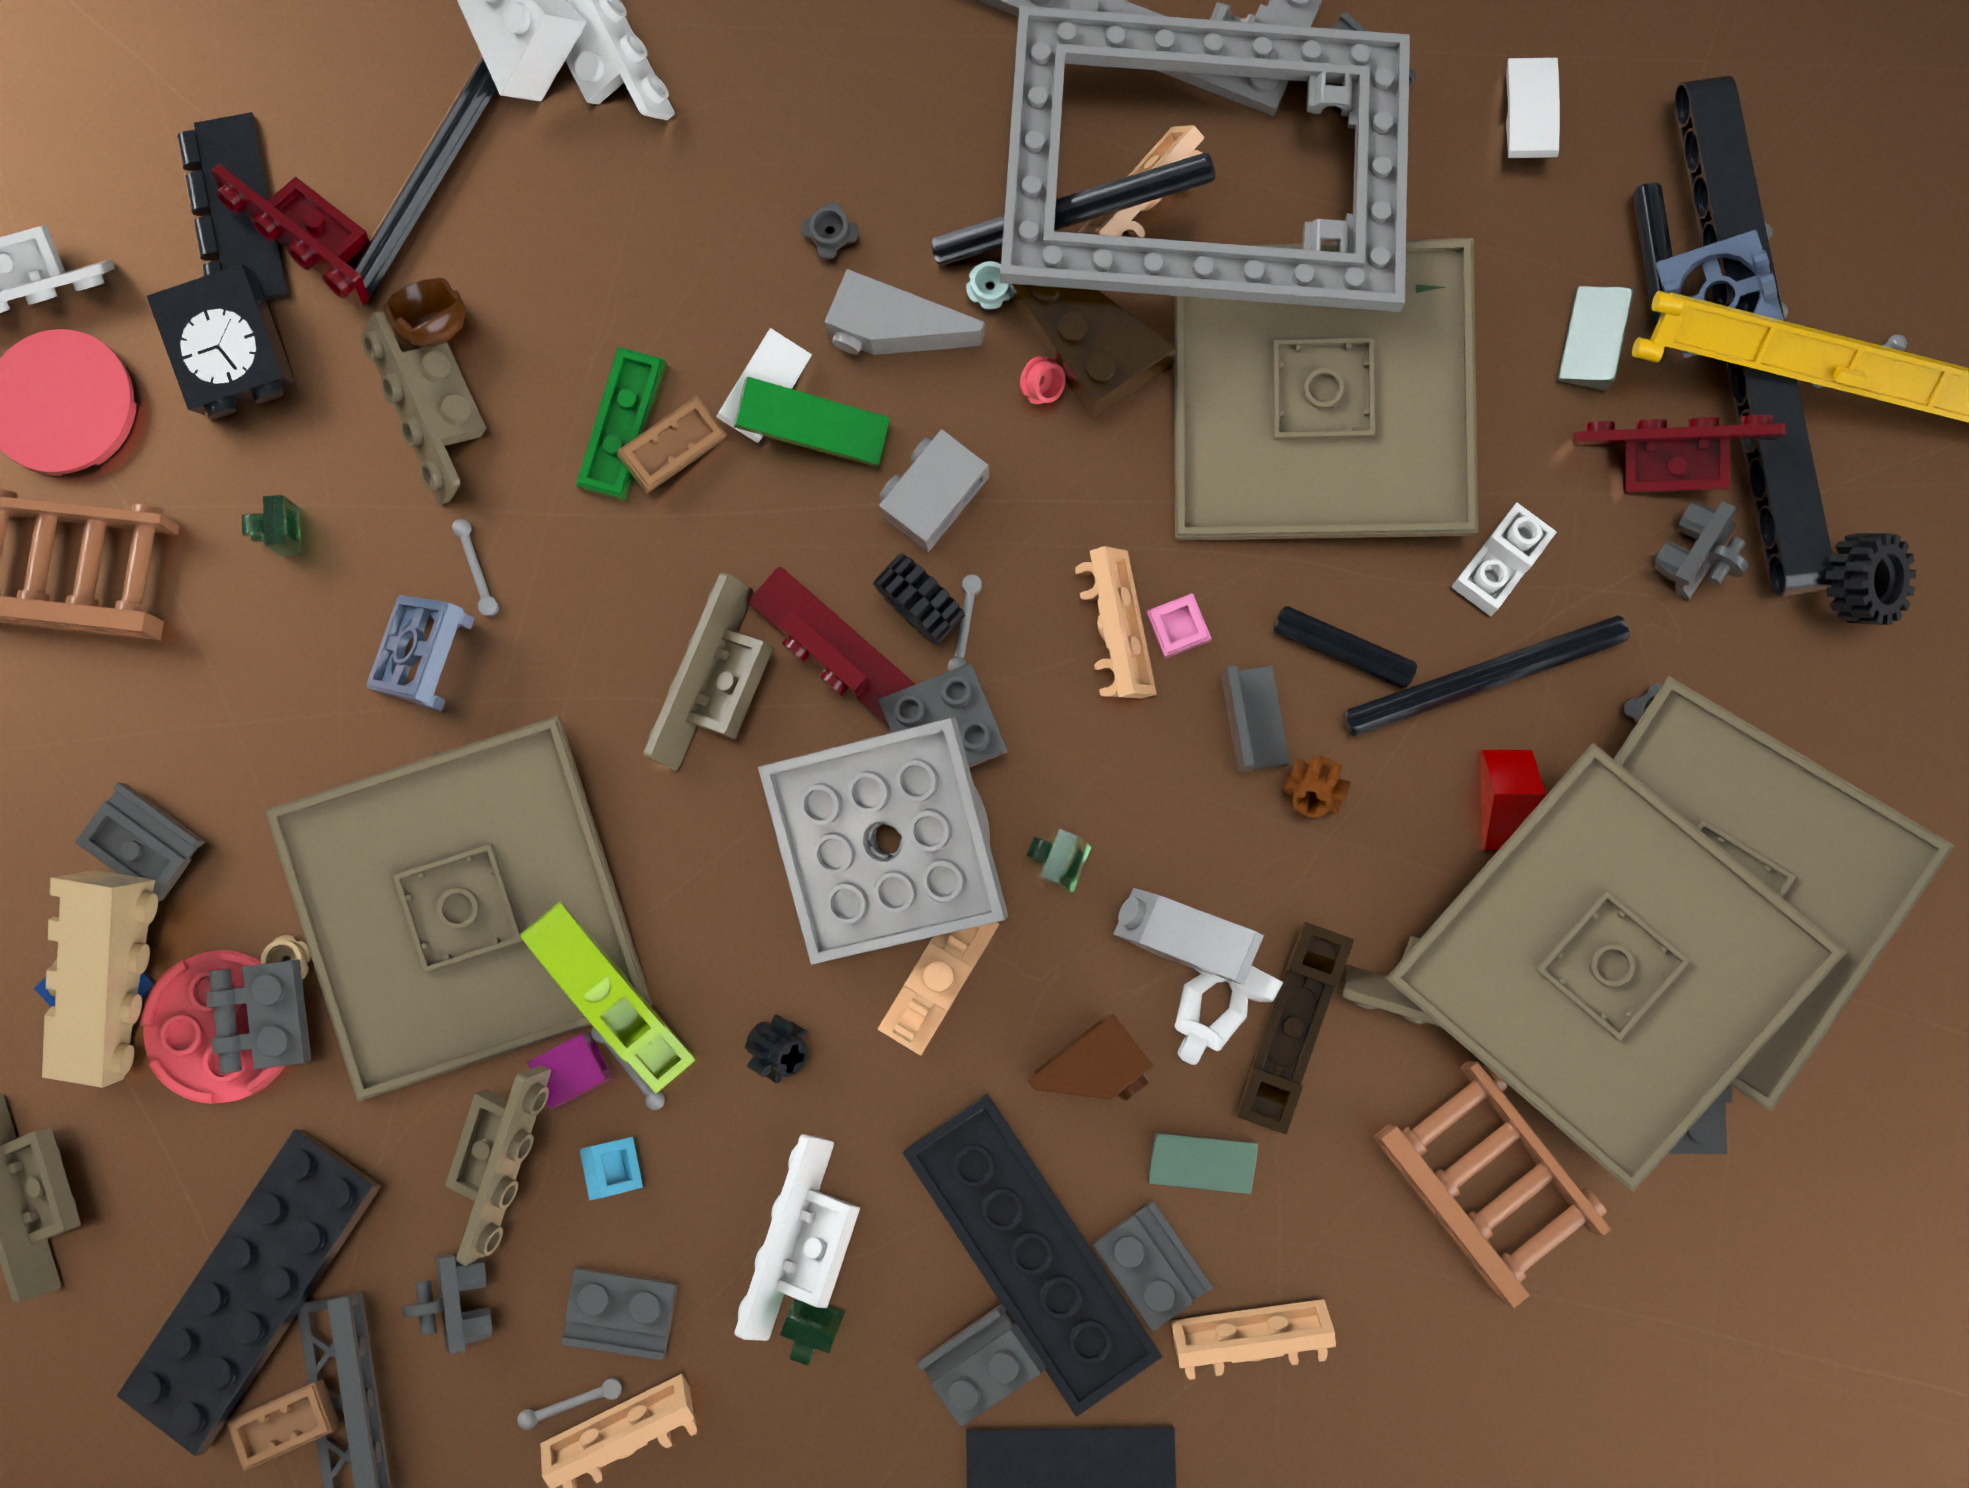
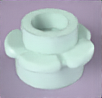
(976, 289)

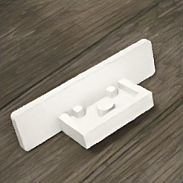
(612, 55)
(34, 269)
(802, 1243)

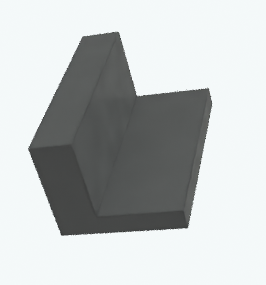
(1254, 718)

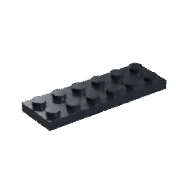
(1032, 1254)
(248, 1292)

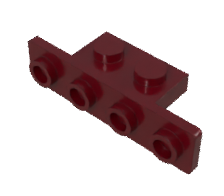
(306, 224)
(1678, 456)
(828, 641)

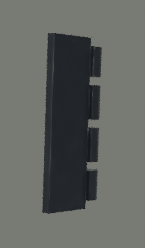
(228, 236)
(1071, 1457)

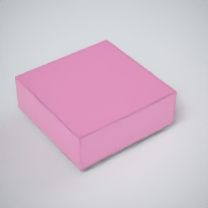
(1178, 626)

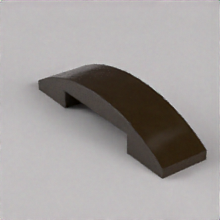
(1293, 1027)

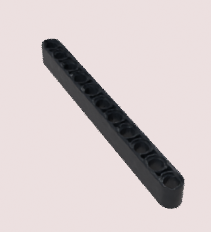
(1778, 468)

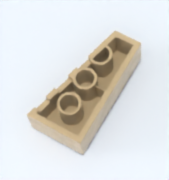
(96, 975)

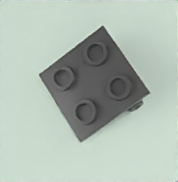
(944, 697)

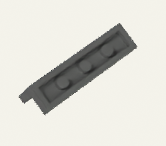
(357, 1387)

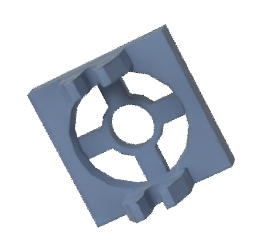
(1741, 248)
(392, 666)

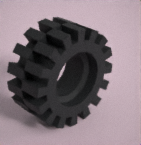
(1871, 578)
(918, 598)

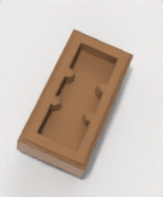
(671, 444)
(283, 1425)

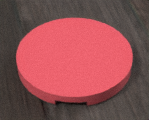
(63, 402)
(181, 1029)

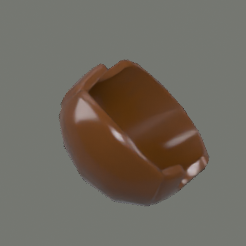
(426, 312)

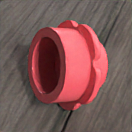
(1042, 380)

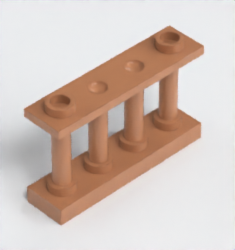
(81, 609)
(1474, 1229)

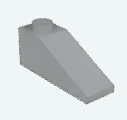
(890, 320)
(1187, 935)

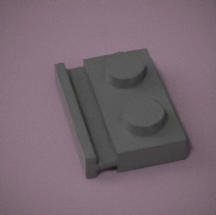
(139, 839)
(1152, 1265)
(619, 1313)
(981, 1365)

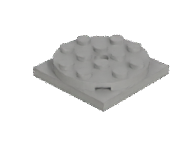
(848, 887)

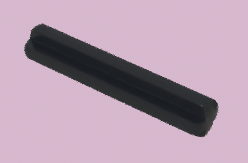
(1653, 235)
(1345, 647)

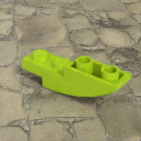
(607, 997)

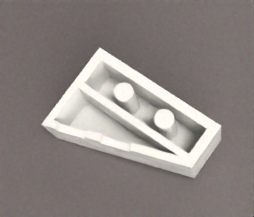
(523, 41)

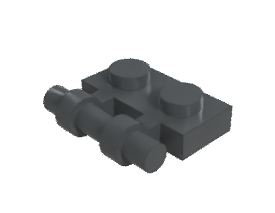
(274, 1016)

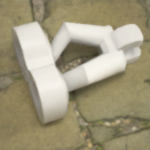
(1257, 987)

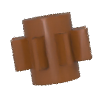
(1317, 787)

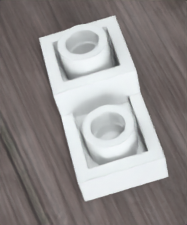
(1533, 107)
(774, 362)
(1503, 559)

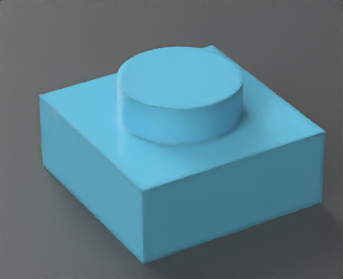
(611, 1168)

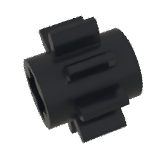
(776, 1048)

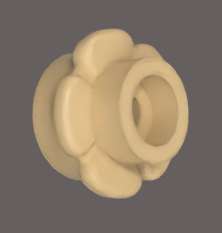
(287, 946)

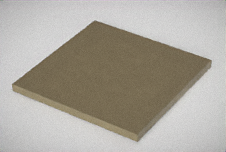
(1330, 413)
(1803, 834)
(421, 900)
(1615, 966)

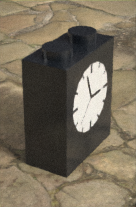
(221, 341)

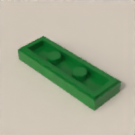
(620, 419)
(811, 422)

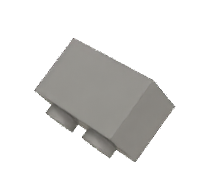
(933, 489)

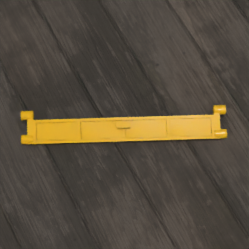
(1806, 355)

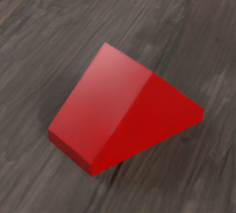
(1508, 793)

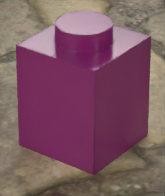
(575, 1069)

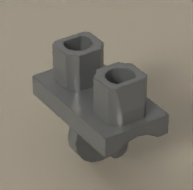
(1712, 531)
(458, 1325)

